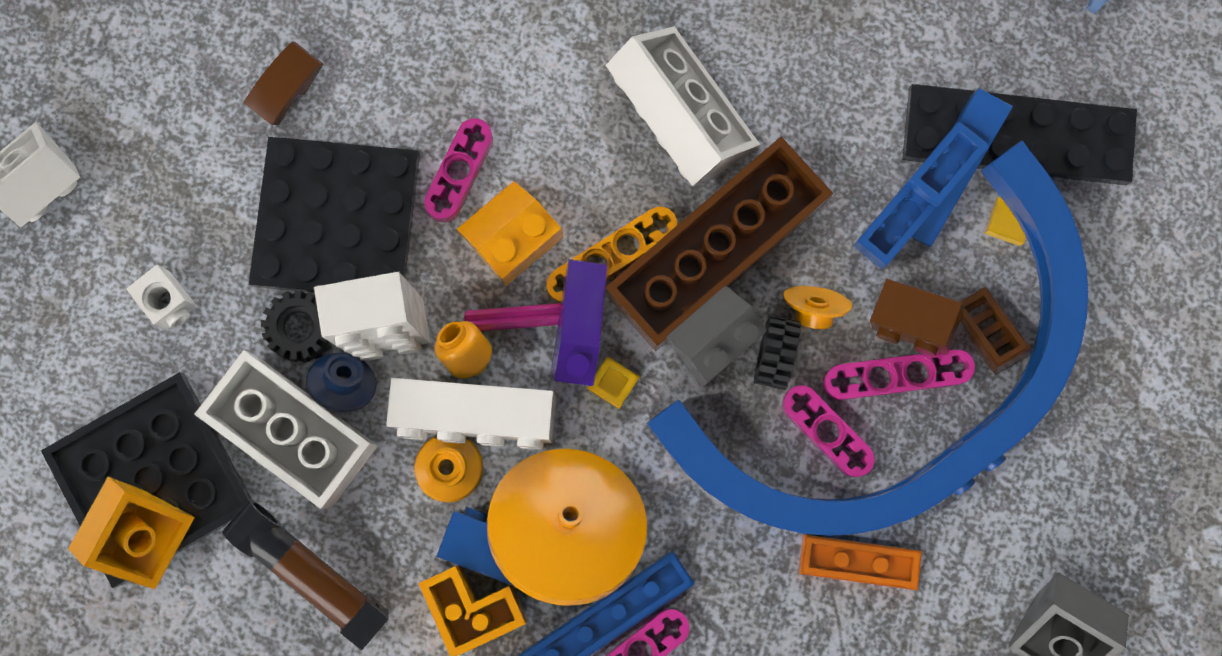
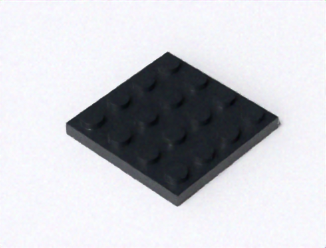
(332, 213)
(159, 449)

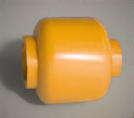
(463, 349)

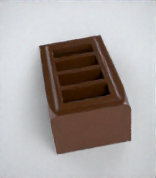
(1011, 336)

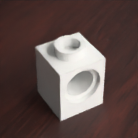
(148, 290)

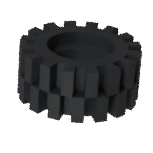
(275, 327)
(777, 352)

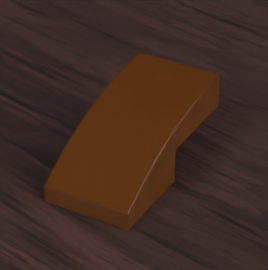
(282, 82)

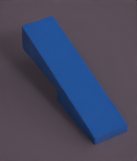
(984, 117)
(921, 195)

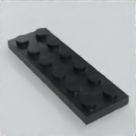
(1064, 136)

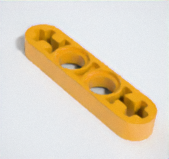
(608, 248)

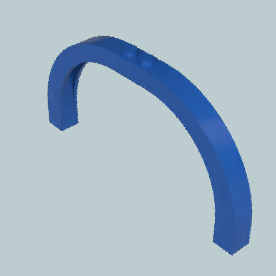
(1062, 322)

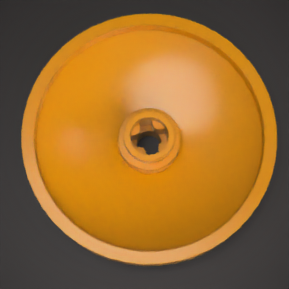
(558, 557)

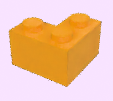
(464, 619)

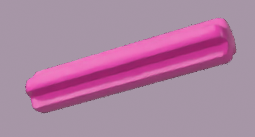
(514, 317)

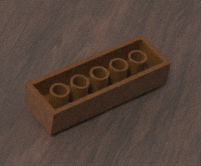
(718, 242)

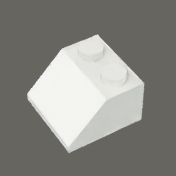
(33, 175)

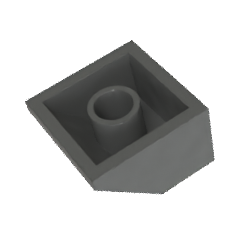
(716, 334)
(1070, 623)

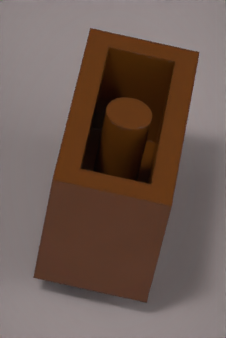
(916, 317)

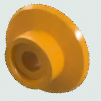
(816, 305)
(458, 484)

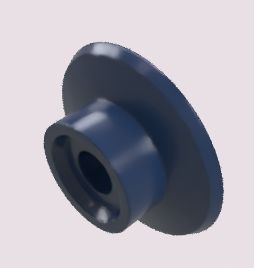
(339, 393)

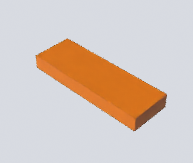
(860, 562)

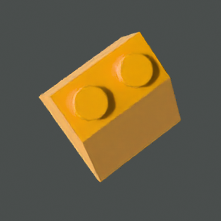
(511, 232)
(130, 534)

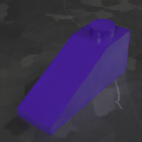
(579, 323)

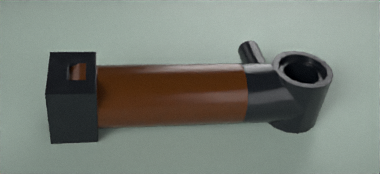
(262, 537)

